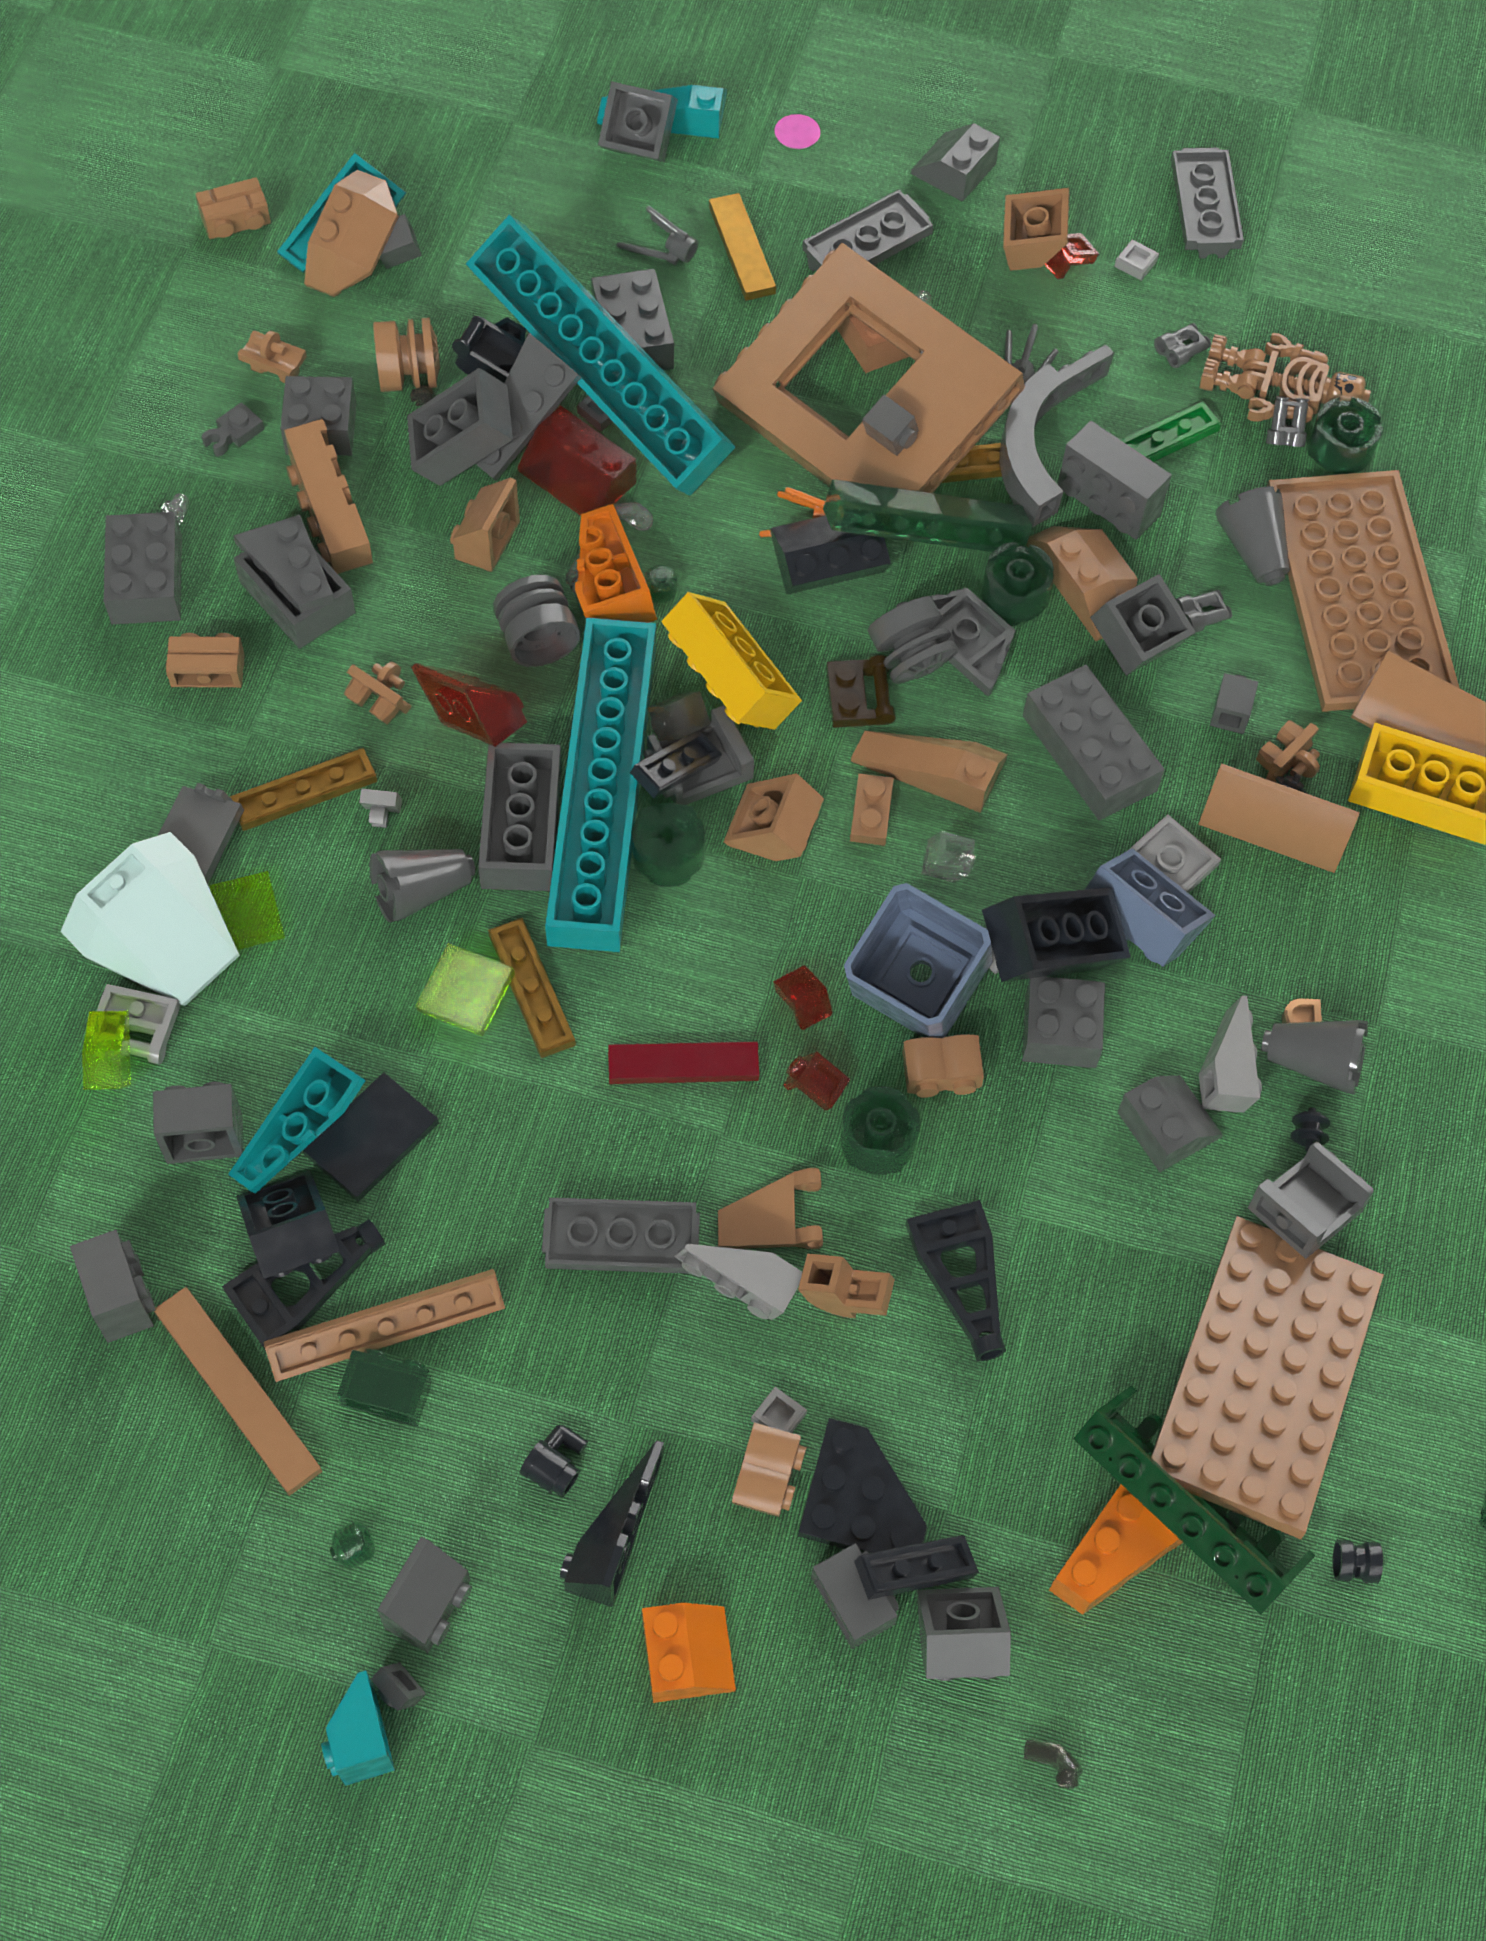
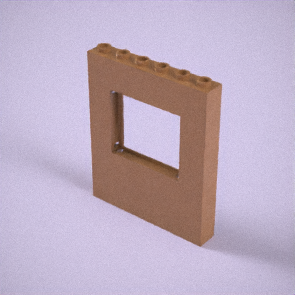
(951, 388)

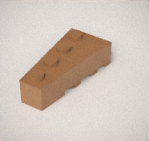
(326, 497)

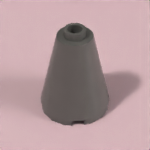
(1258, 532)
(417, 878)
(1320, 1050)

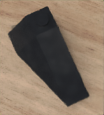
(605, 1547)

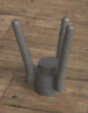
(679, 243)
(1023, 364)

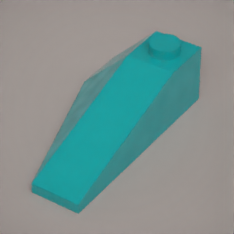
(697, 110)
(296, 245)
(304, 1111)

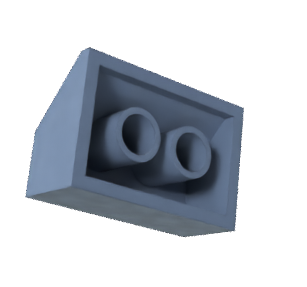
(1152, 907)

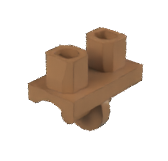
(270, 354)
(388, 702)
(1295, 754)

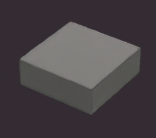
(1136, 260)
(779, 1412)

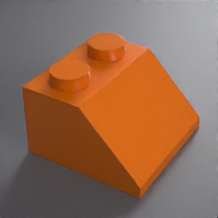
(687, 1651)

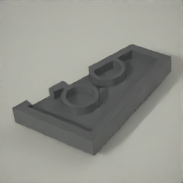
(289, 560)

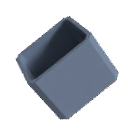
(911, 932)

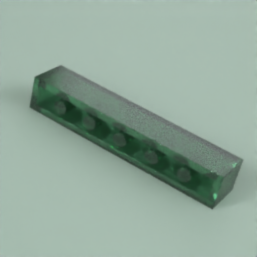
(924, 517)

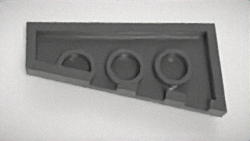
(534, 391)

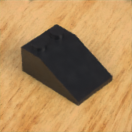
(287, 1225)

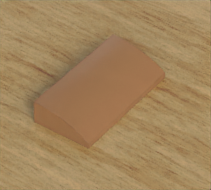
(1422, 705)
(1278, 818)

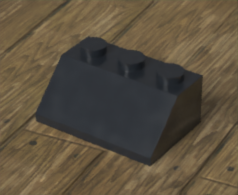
(817, 557)

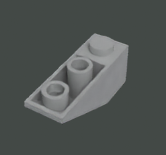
(1230, 1071)
(752, 1276)

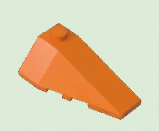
(608, 571)

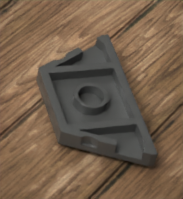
(979, 635)

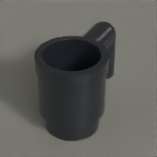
(550, 1467)

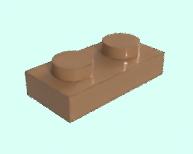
(871, 809)

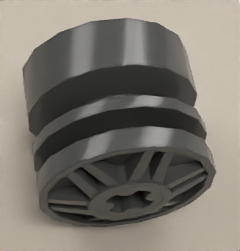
(536, 620)
(910, 634)

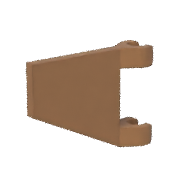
(768, 1216)

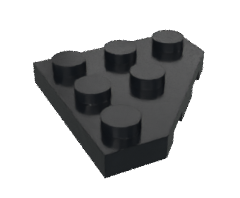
(858, 1495)

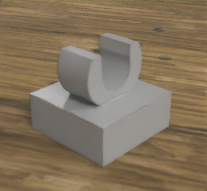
(380, 804)

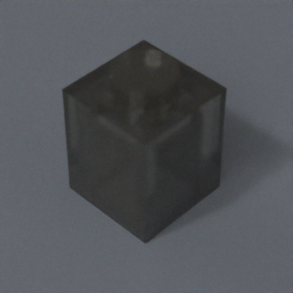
(679, 716)

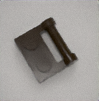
(849, 697)

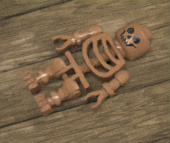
(1261, 375)

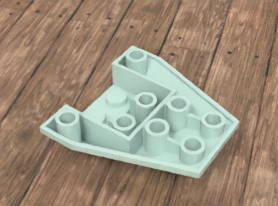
(153, 920)

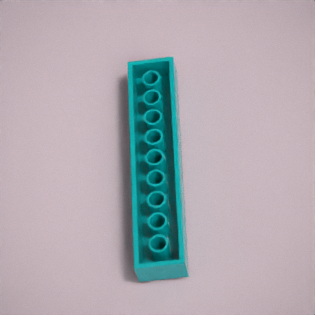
(610, 362)
(598, 789)

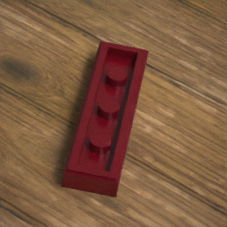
(683, 1062)

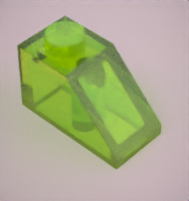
(106, 1051)

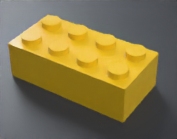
(730, 661)
(1422, 782)

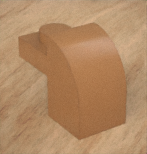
(840, 1290)

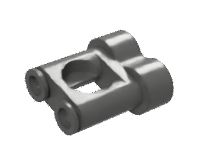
(1175, 350)
(1284, 434)
(1198, 619)

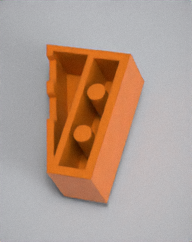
(1113, 1551)

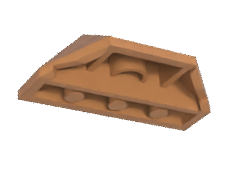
(350, 233)
(1085, 569)

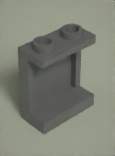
(731, 769)
(1311, 1200)

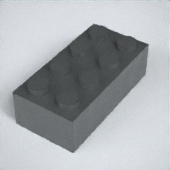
(1092, 742)
(520, 816)

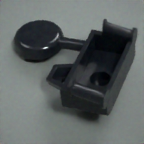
(489, 346)

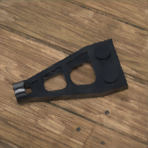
(952, 1230)
(264, 1310)

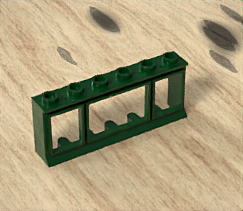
(1195, 1521)

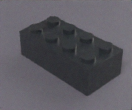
(1055, 933)

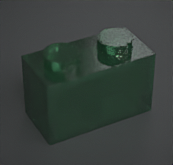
(385, 1386)

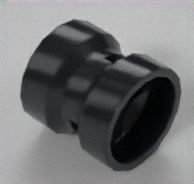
(1357, 1561)

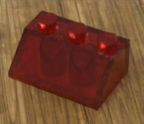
(577, 463)
(471, 704)

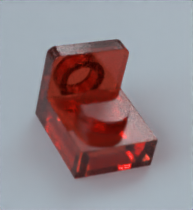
(1076, 252)
(805, 996)
(816, 1079)

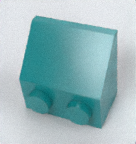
(357, 1735)

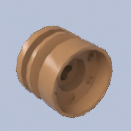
(405, 354)

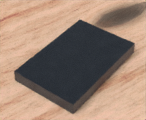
(371, 1137)

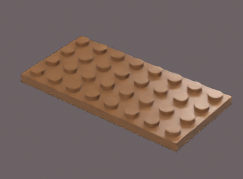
(1359, 581)
(1267, 1378)

